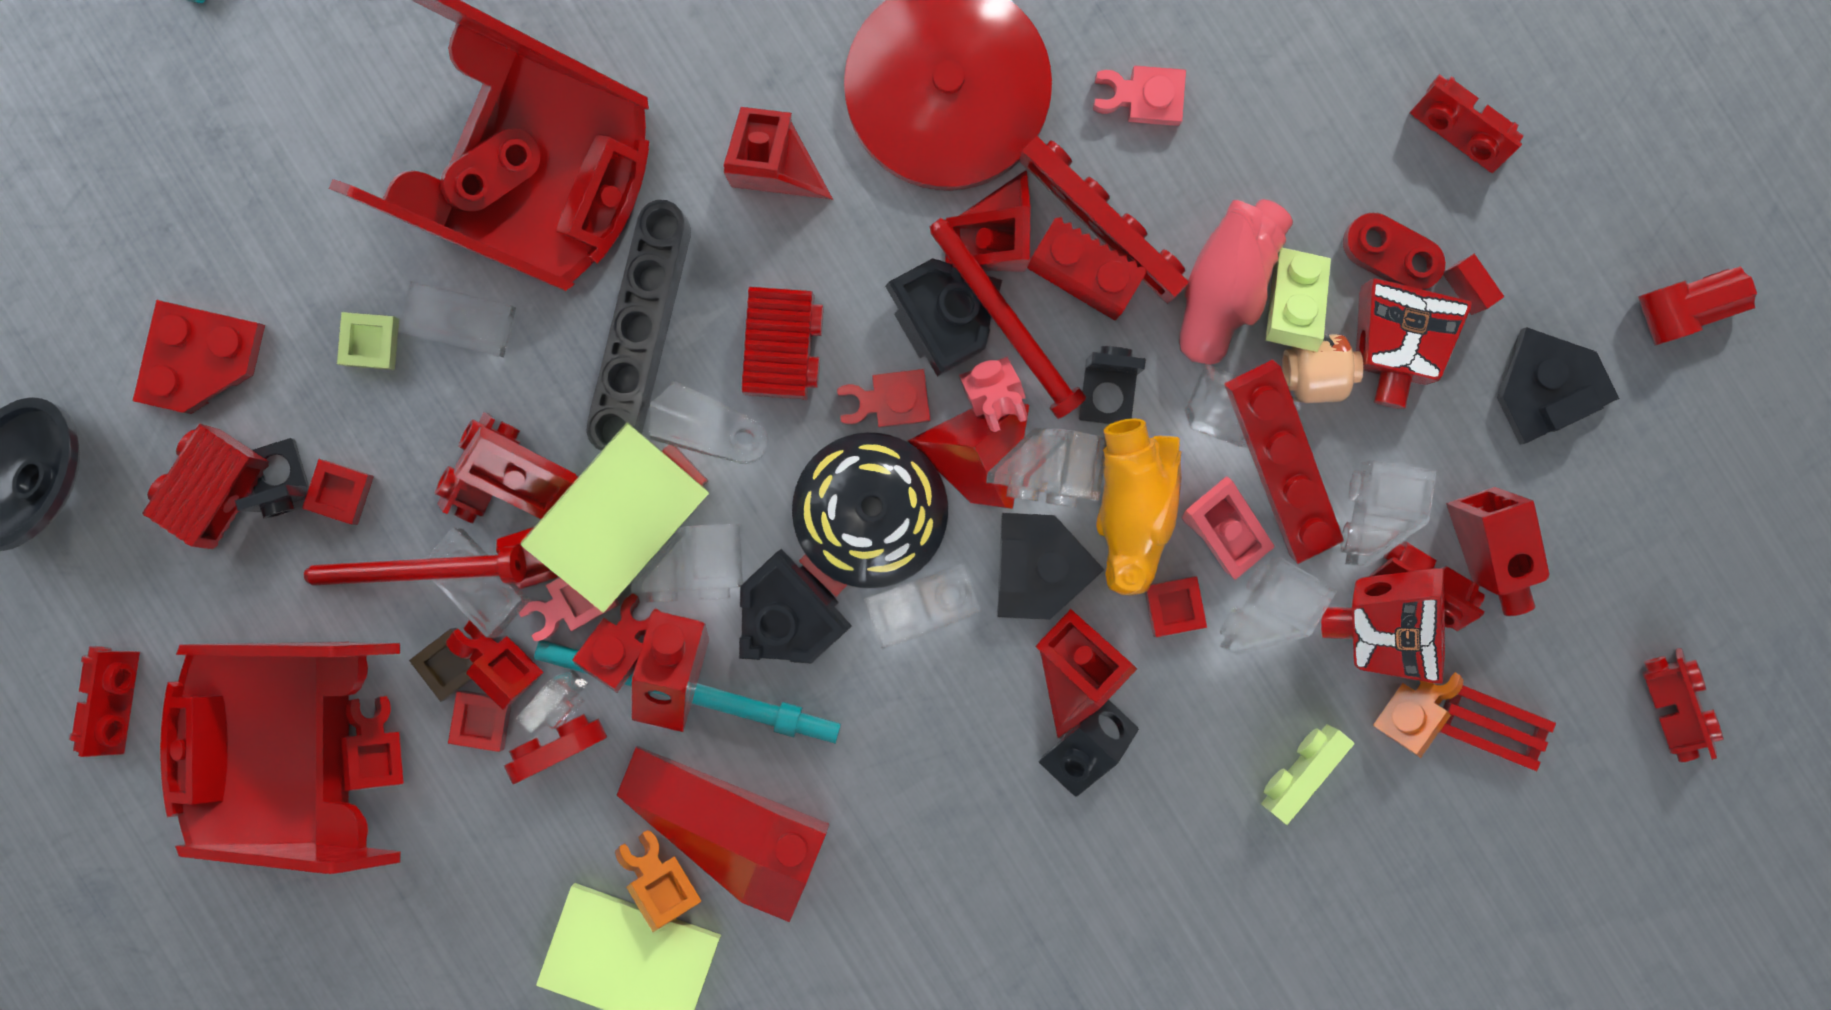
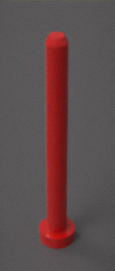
(1064, 398)
(508, 565)

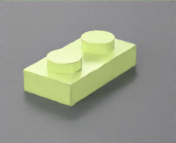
(1298, 300)
(1292, 788)

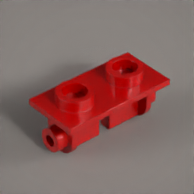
(1481, 136)
(452, 490)
(1460, 594)
(104, 719)
(1690, 726)

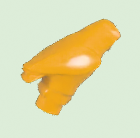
(1137, 502)

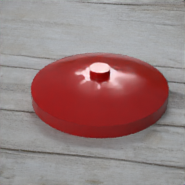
(947, 89)

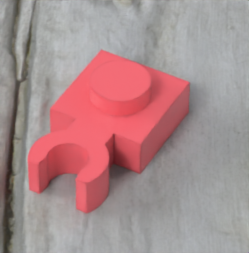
(1152, 94)
(994, 391)
(565, 605)

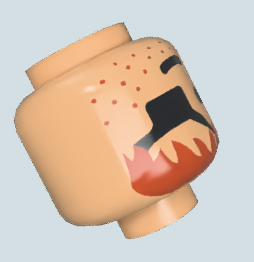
(1325, 373)

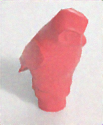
(1231, 278)

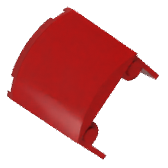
(587, 142)
(259, 755)

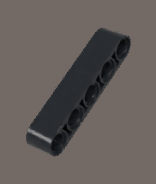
(636, 302)

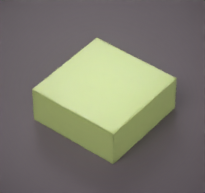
(368, 341)

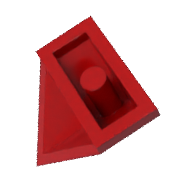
(771, 156)
(998, 227)
(967, 449)
(1079, 670)

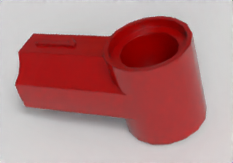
(1687, 307)

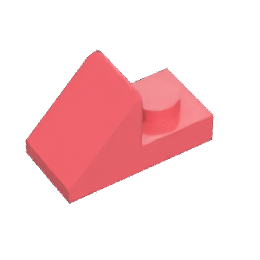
(1228, 528)

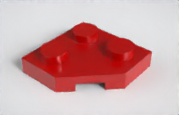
(194, 357)

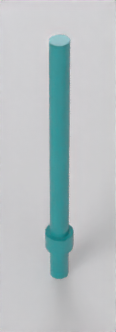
(785, 718)

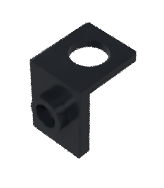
(1110, 366)
(278, 499)
(1088, 751)

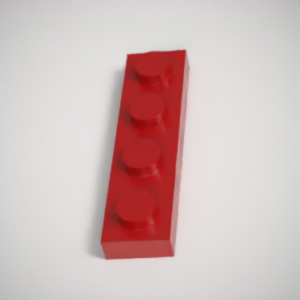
(1089, 204)
(1284, 461)

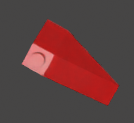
(737, 837)

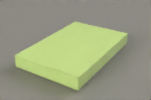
(614, 517)
(616, 962)

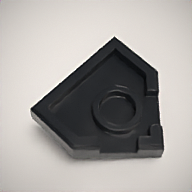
(941, 314)
(1552, 385)
(1040, 566)
(787, 613)

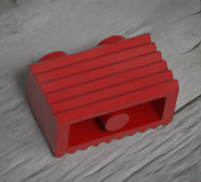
(1086, 268)
(780, 342)
(201, 487)

